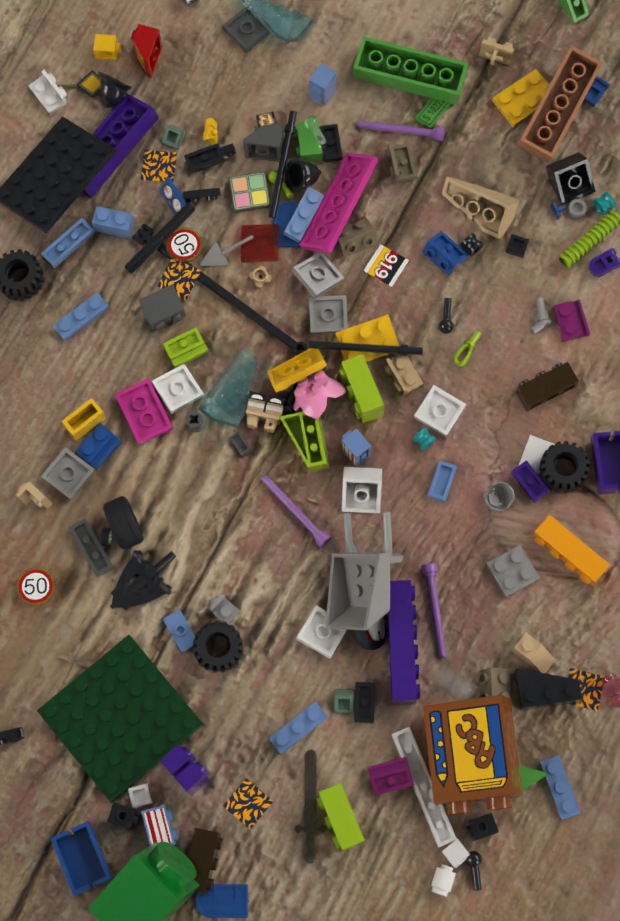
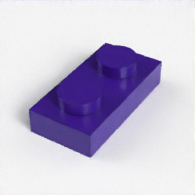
(530, 481)

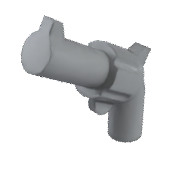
(542, 316)

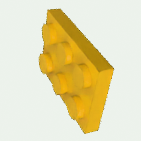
(521, 98)
(373, 332)
(296, 369)

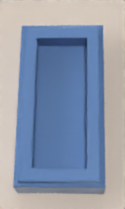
(442, 481)

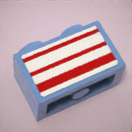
(356, 447)
(159, 826)

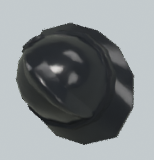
(111, 90)
(300, 175)

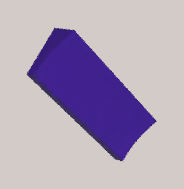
(123, 131)

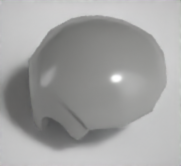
(499, 496)

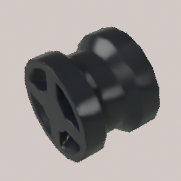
(472, 245)

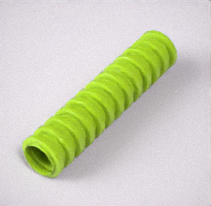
(589, 239)

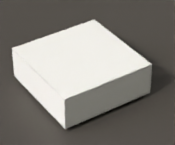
(140, 795)
(456, 853)

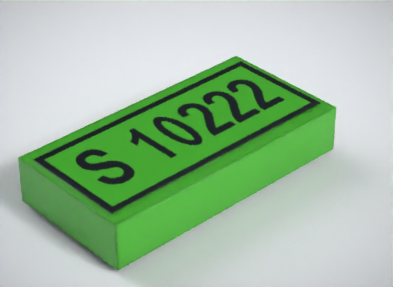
(432, 112)

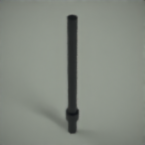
(289, 131)
(402, 350)

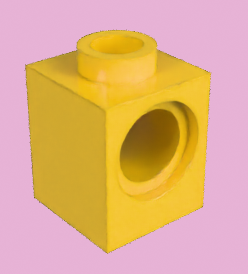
(106, 47)

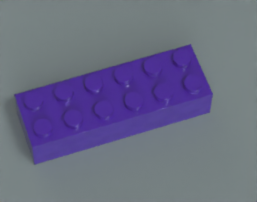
(401, 644)

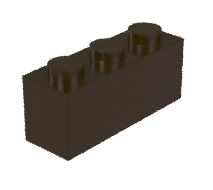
(546, 385)
(203, 857)

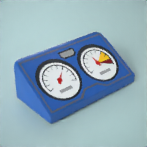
(172, 196)

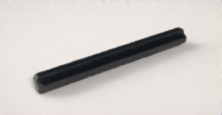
(159, 238)

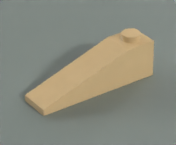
(486, 207)

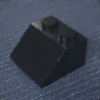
(571, 178)

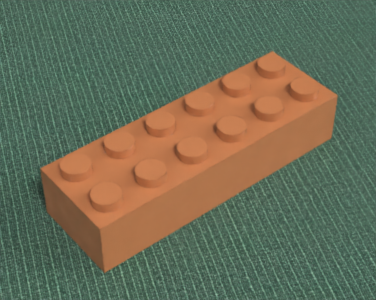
(559, 104)

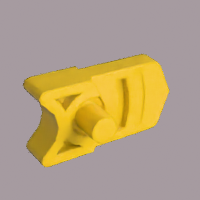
(210, 132)

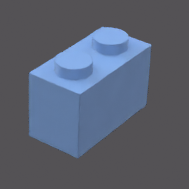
(322, 84)
(113, 222)

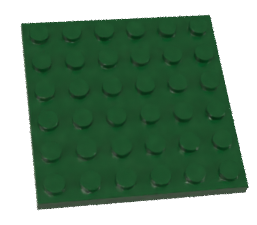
(120, 718)

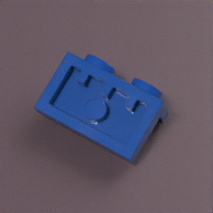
(444, 252)

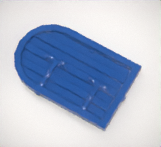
(283, 216)
(224, 901)

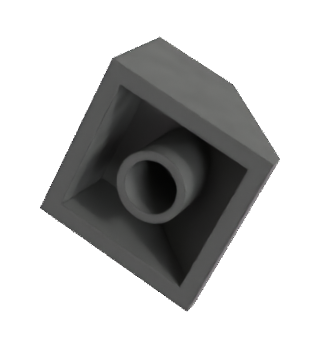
(265, 143)
(162, 308)

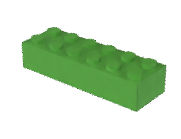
(410, 70)

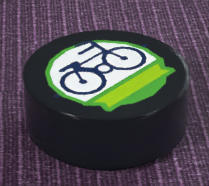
(106, 537)

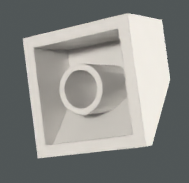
(361, 490)

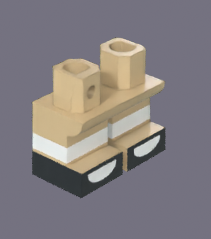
(256, 411)

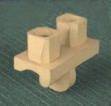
(496, 52)

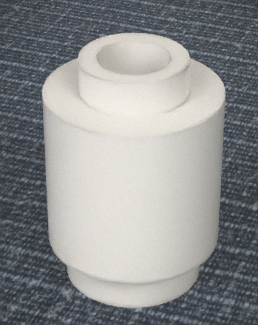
(443, 880)

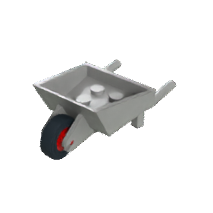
(361, 588)

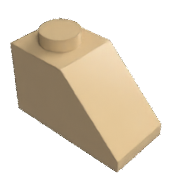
(533, 653)

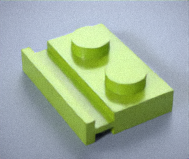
(185, 347)

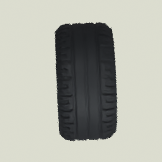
(123, 522)

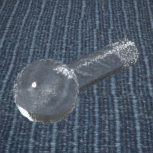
(312, 123)

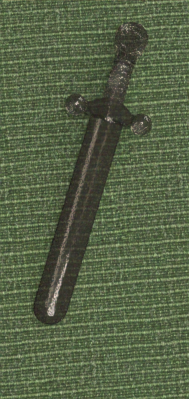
(310, 806)

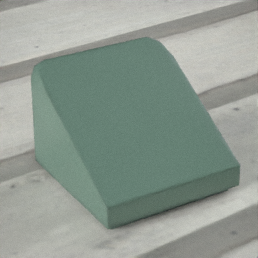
(173, 136)
(344, 701)

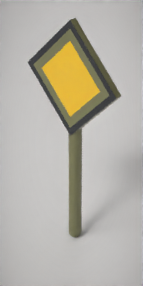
(89, 84)

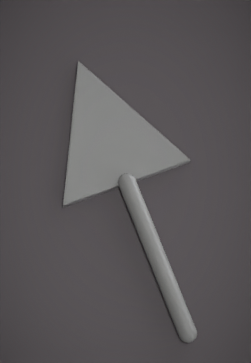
(216, 256)

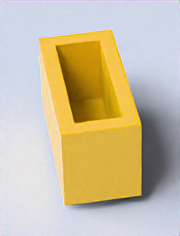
(84, 419)

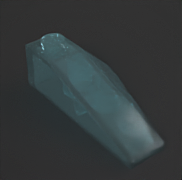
(281, 23)
(230, 394)

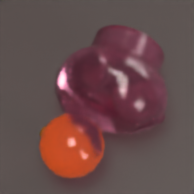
(612, 688)

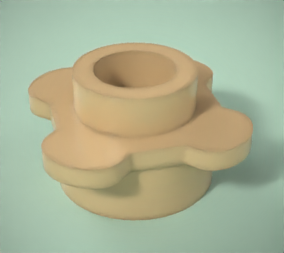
(261, 271)

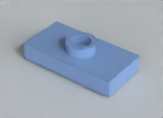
(180, 630)

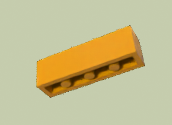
(571, 550)

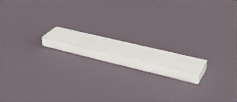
(434, 813)

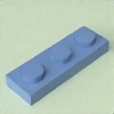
(303, 214)
(68, 243)
(81, 316)
(298, 728)
(560, 787)

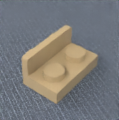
(403, 373)
(29, 492)

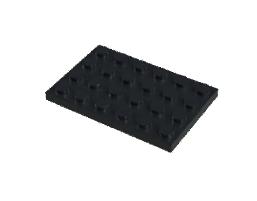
(54, 174)

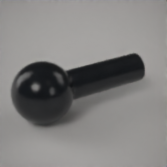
(446, 325)
(288, 407)
(474, 861)

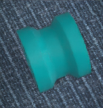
(604, 203)
(424, 439)

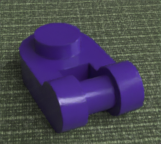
(599, 265)

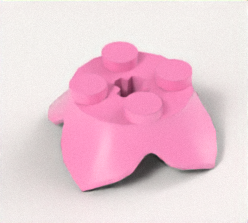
(313, 393)

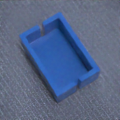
(82, 858)

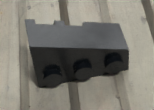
(545, 690)

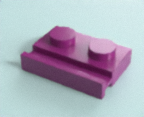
(571, 320)
(390, 776)

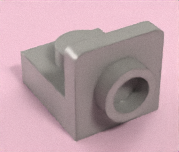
(223, 609)

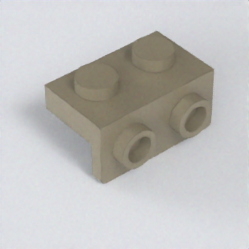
(402, 162)
(357, 237)
(495, 682)

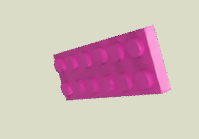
(338, 202)

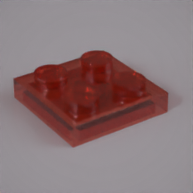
(263, 246)

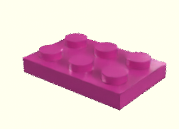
(144, 411)

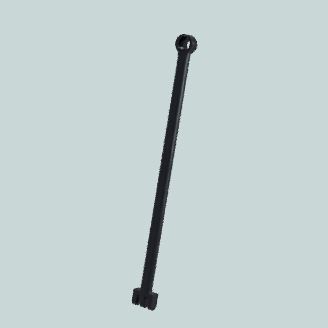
(227, 296)

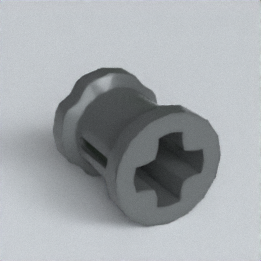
(193, 427)

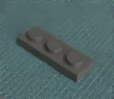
(91, 548)

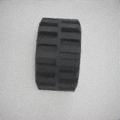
(23, 288)
(568, 452)
(217, 629)

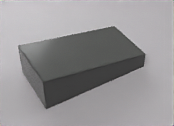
(240, 444)

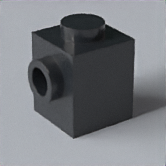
(123, 816)
(482, 827)

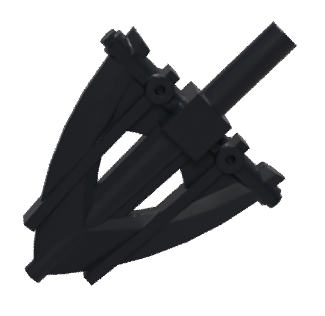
(125, 595)

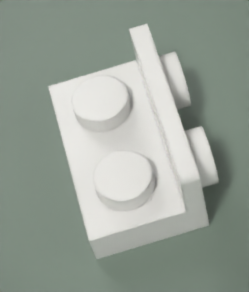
(48, 93)

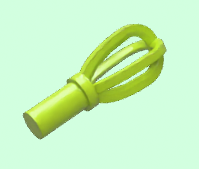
(471, 344)

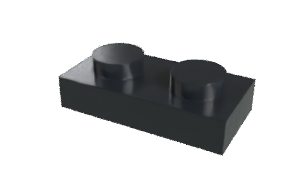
(332, 147)
(194, 195)
(364, 702)

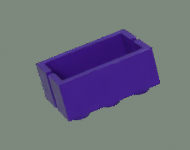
(606, 461)
(189, 774)

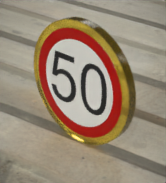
(184, 245)
(35, 586)

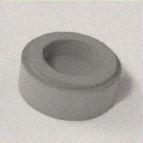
(577, 208)

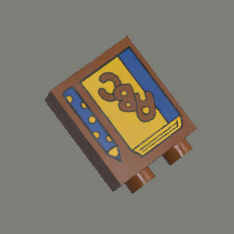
(473, 753)

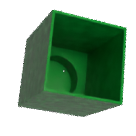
(148, 886)

